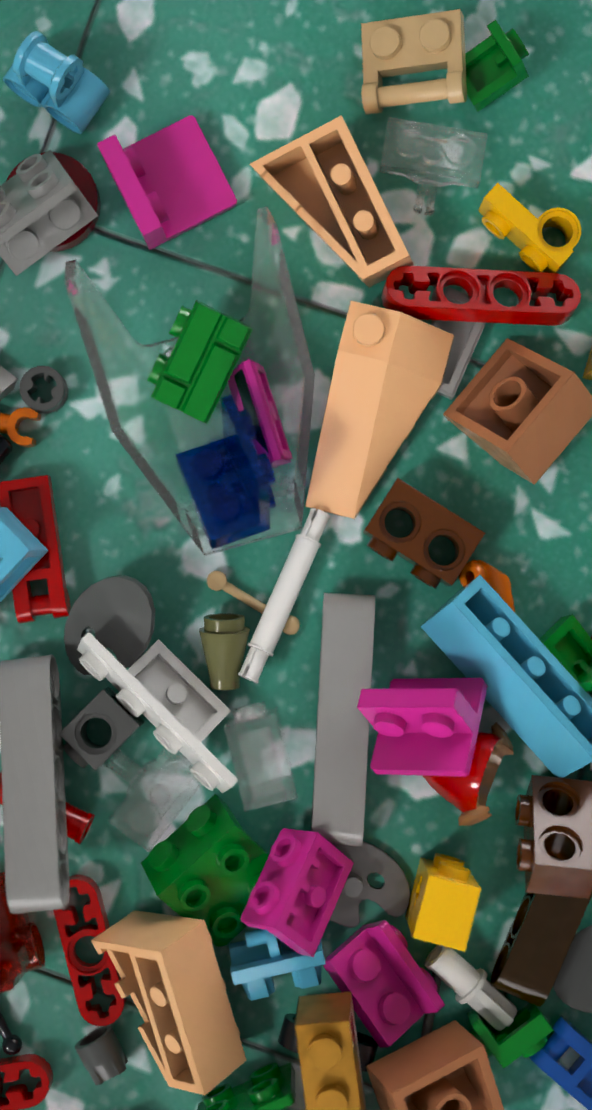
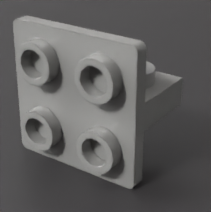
(39, 211)

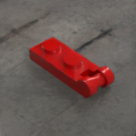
(34, 506)

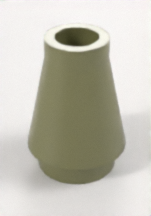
(224, 648)

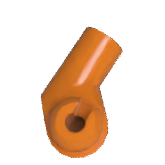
(496, 579)

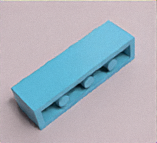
(520, 673)

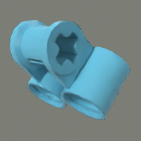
(56, 83)

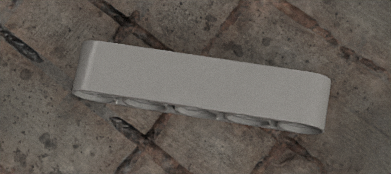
(341, 727)
(33, 786)

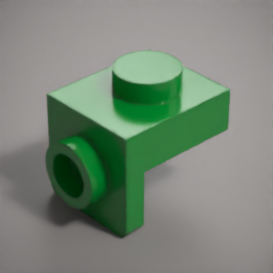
(494, 66)
(572, 649)
(522, 1037)

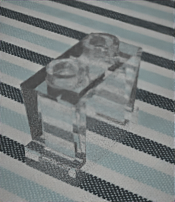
(260, 756)

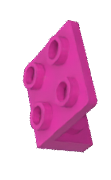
(169, 180)

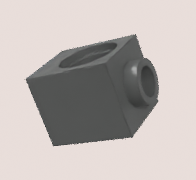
(122, 724)

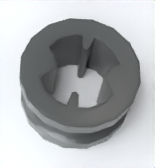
(28, 387)

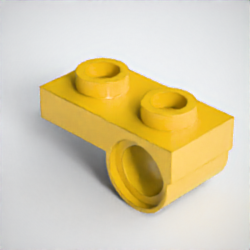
(509, 218)

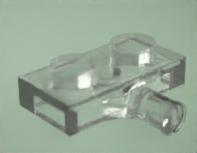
(432, 157)
(153, 795)

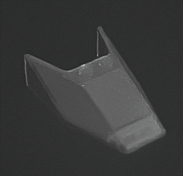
(158, 432)

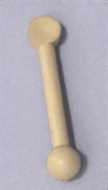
(218, 581)

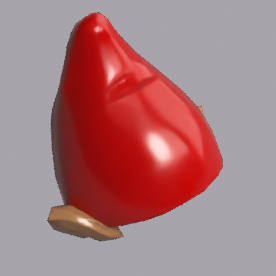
(471, 791)

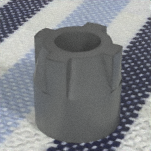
(102, 1054)

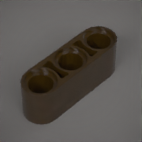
(537, 945)

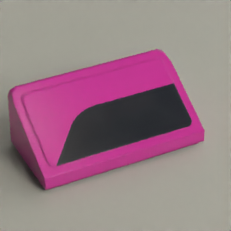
(252, 392)

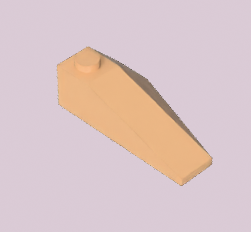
(377, 391)

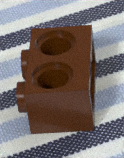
(428, 522)
(559, 835)

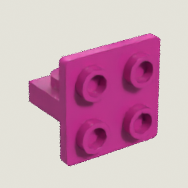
(424, 725)

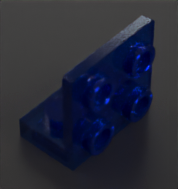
(230, 480)

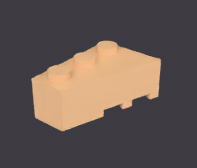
(336, 197)
(180, 994)

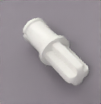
(471, 987)

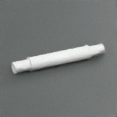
(284, 595)

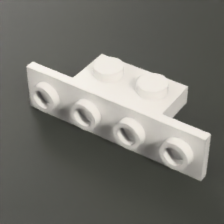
(170, 699)

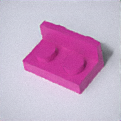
(298, 889)
(383, 980)

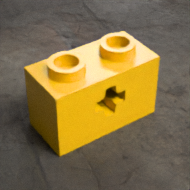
(443, 902)

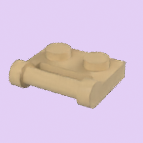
(411, 47)

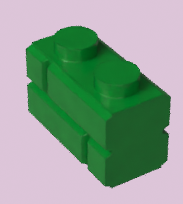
(200, 361)

